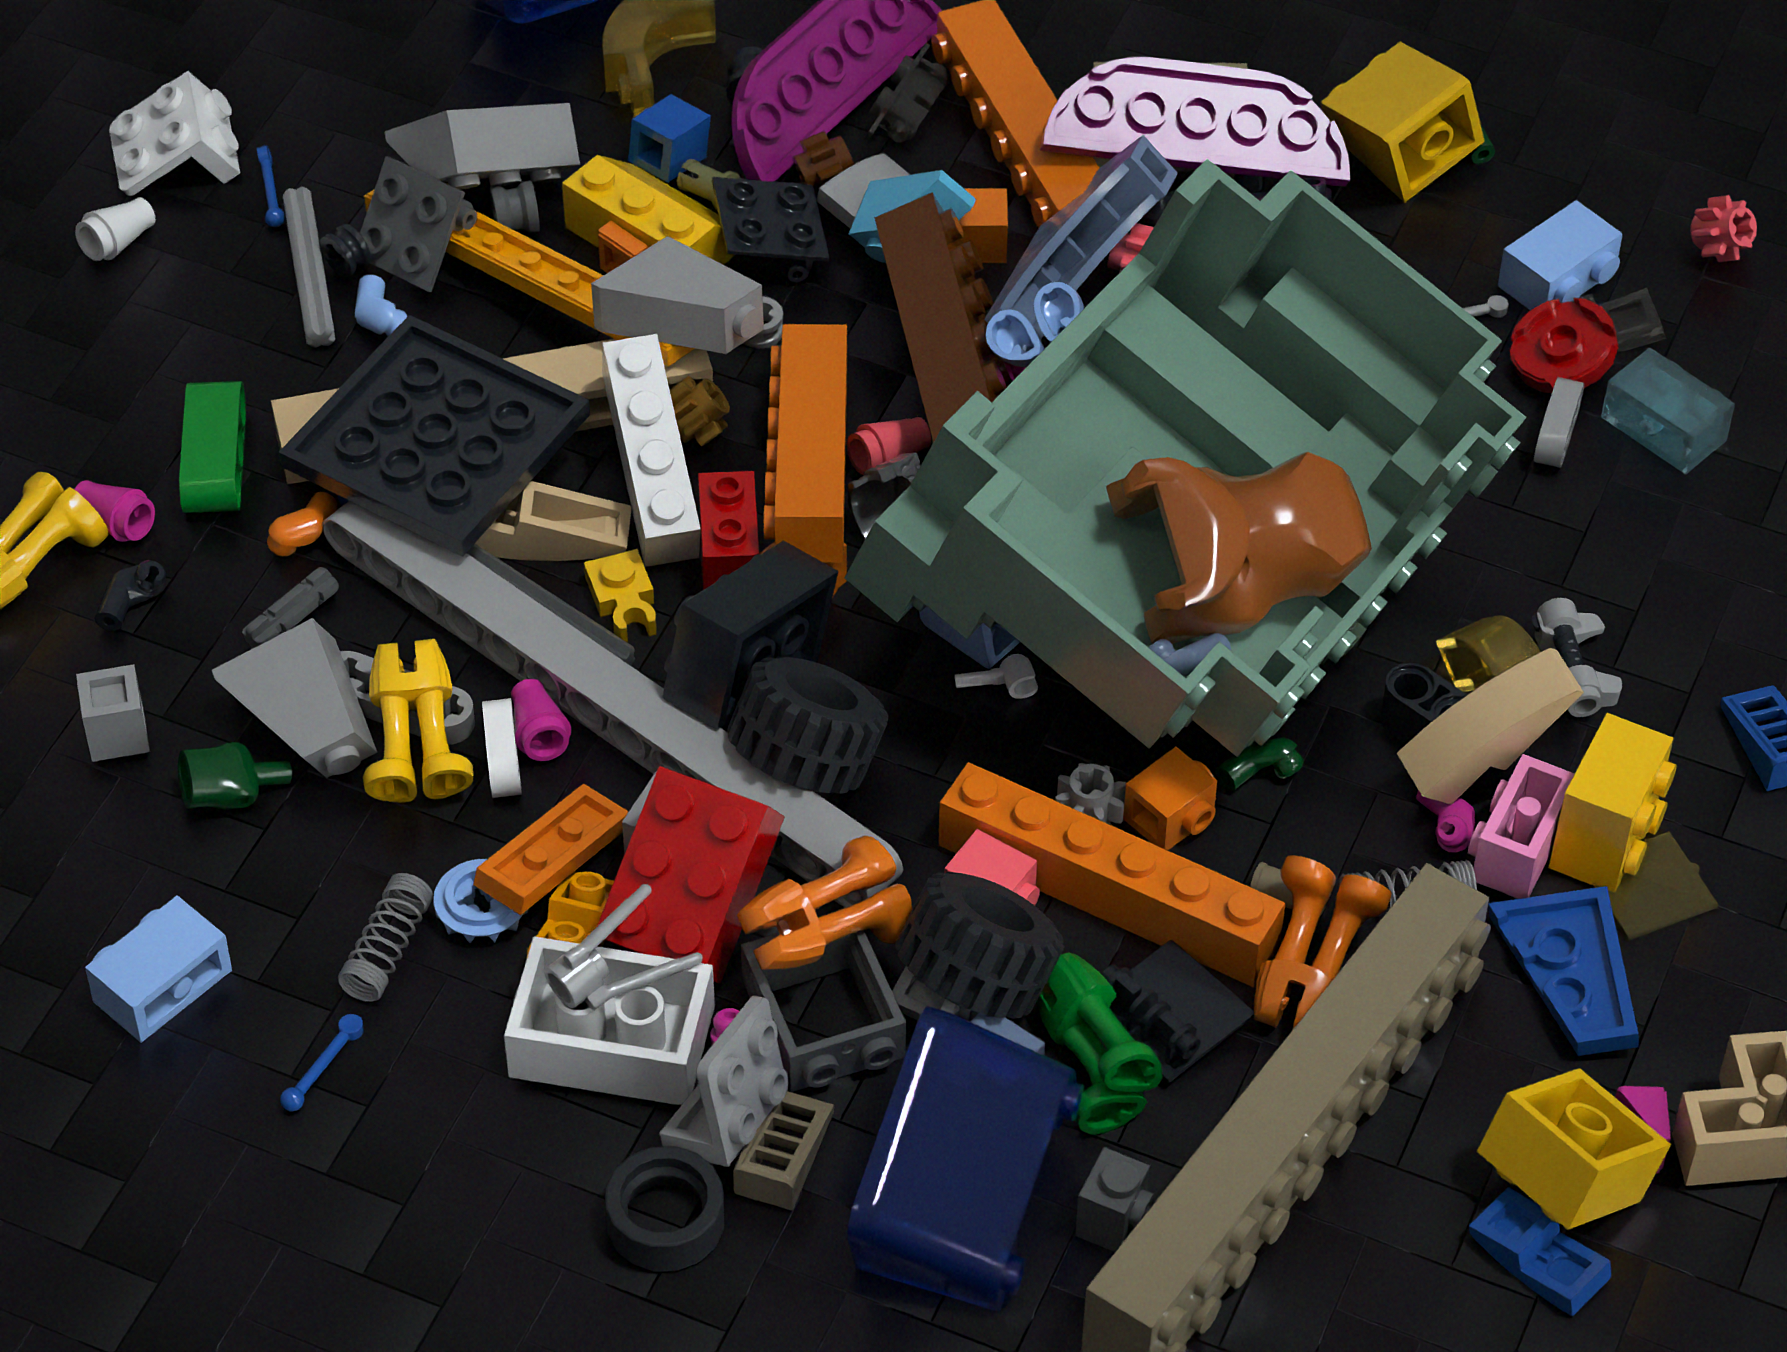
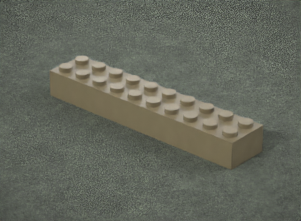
(1289, 1122)

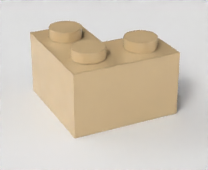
(1743, 1126)

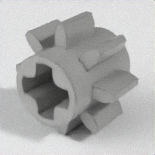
(1093, 792)

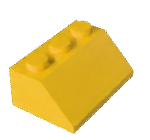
(640, 205)

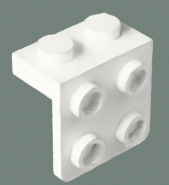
(169, 128)

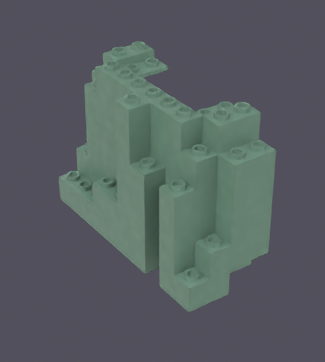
(1226, 349)

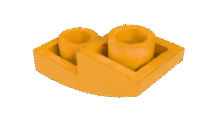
(576, 907)

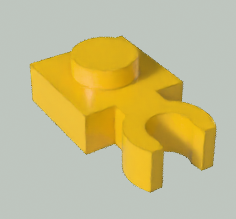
(622, 589)

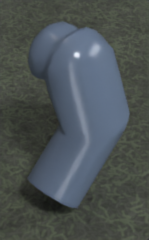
(1190, 656)

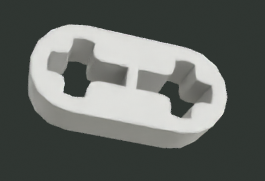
(501, 748)

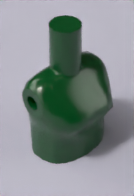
(226, 776)

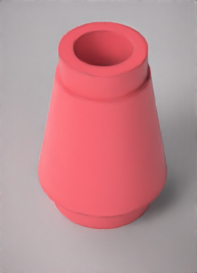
(886, 440)

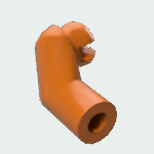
(301, 526)

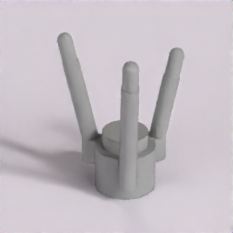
(581, 970)

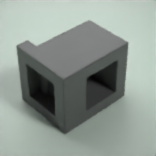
(1113, 1199)

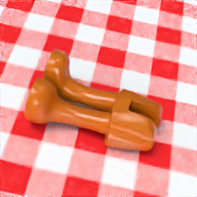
(1311, 889)
(793, 908)

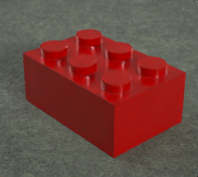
(703, 864)

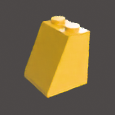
(1406, 118)

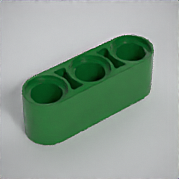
(212, 447)

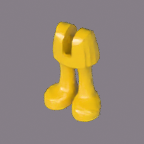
(62, 516)
(395, 695)

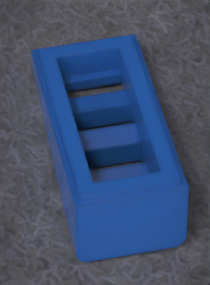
(1761, 751)

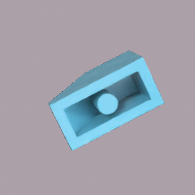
(894, 192)

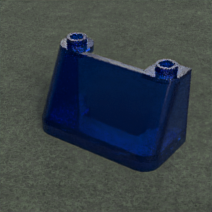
(959, 1161)

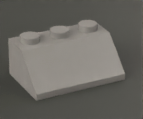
(490, 144)

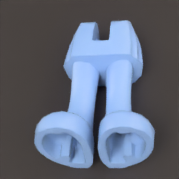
(1014, 337)

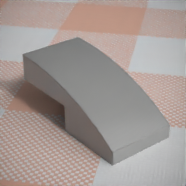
(846, 190)

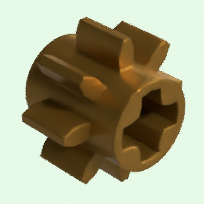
(699, 410)

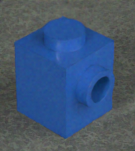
(668, 137)

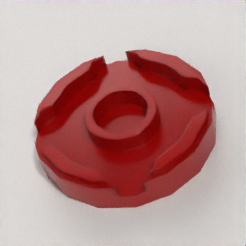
(1565, 342)

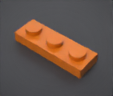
(550, 849)

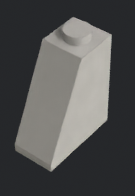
(679, 298)
(303, 696)

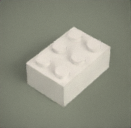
(629, 1046)

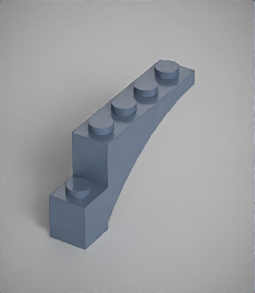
(1088, 227)

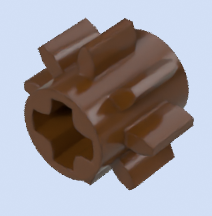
(821, 159)

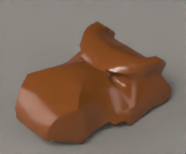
(1244, 538)

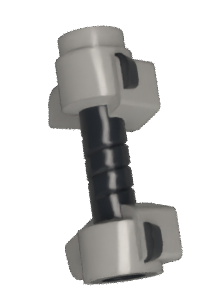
(1562, 629)

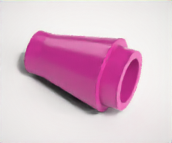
(123, 509)
(539, 724)

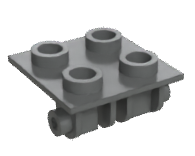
(413, 222)

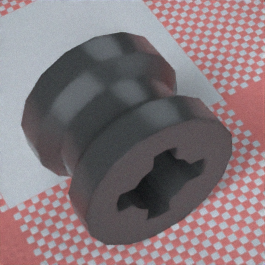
(515, 207)

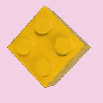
(1613, 803)
(1573, 1148)

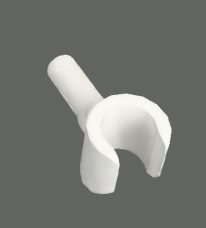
(1014, 671)

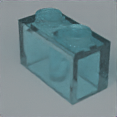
(1667, 410)

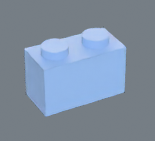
(1560, 257)
(158, 968)

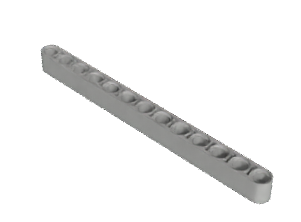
(590, 683)

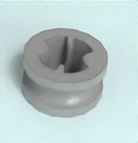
(772, 330)

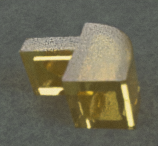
(1485, 650)

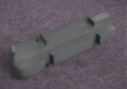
(291, 607)

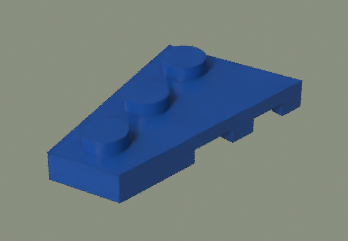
(1574, 963)

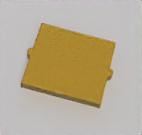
(1660, 892)

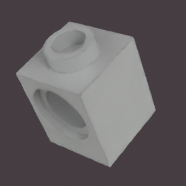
(112, 712)

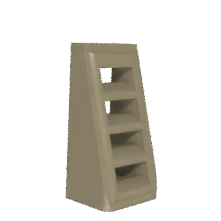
(775, 1185)

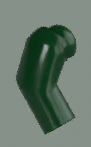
(1277, 752)

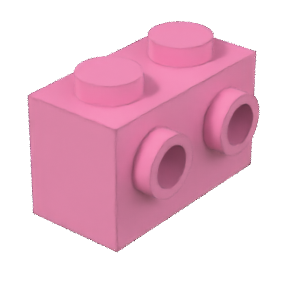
(1521, 828)

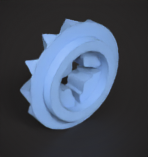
(456, 906)

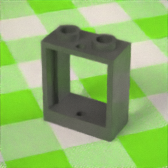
(845, 1053)

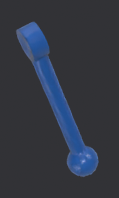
(274, 216)
(349, 1029)

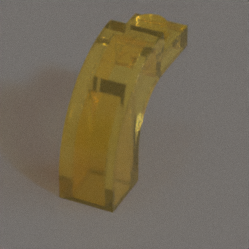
(644, 31)

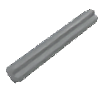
(308, 267)

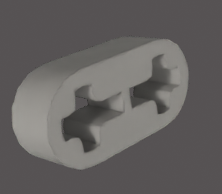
(1559, 422)

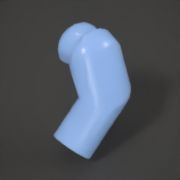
(373, 310)

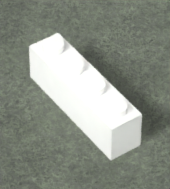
(651, 450)

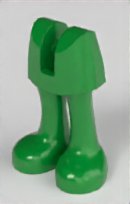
(1075, 1010)

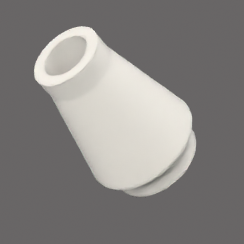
(111, 229)

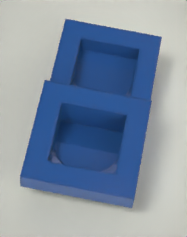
(1538, 1253)

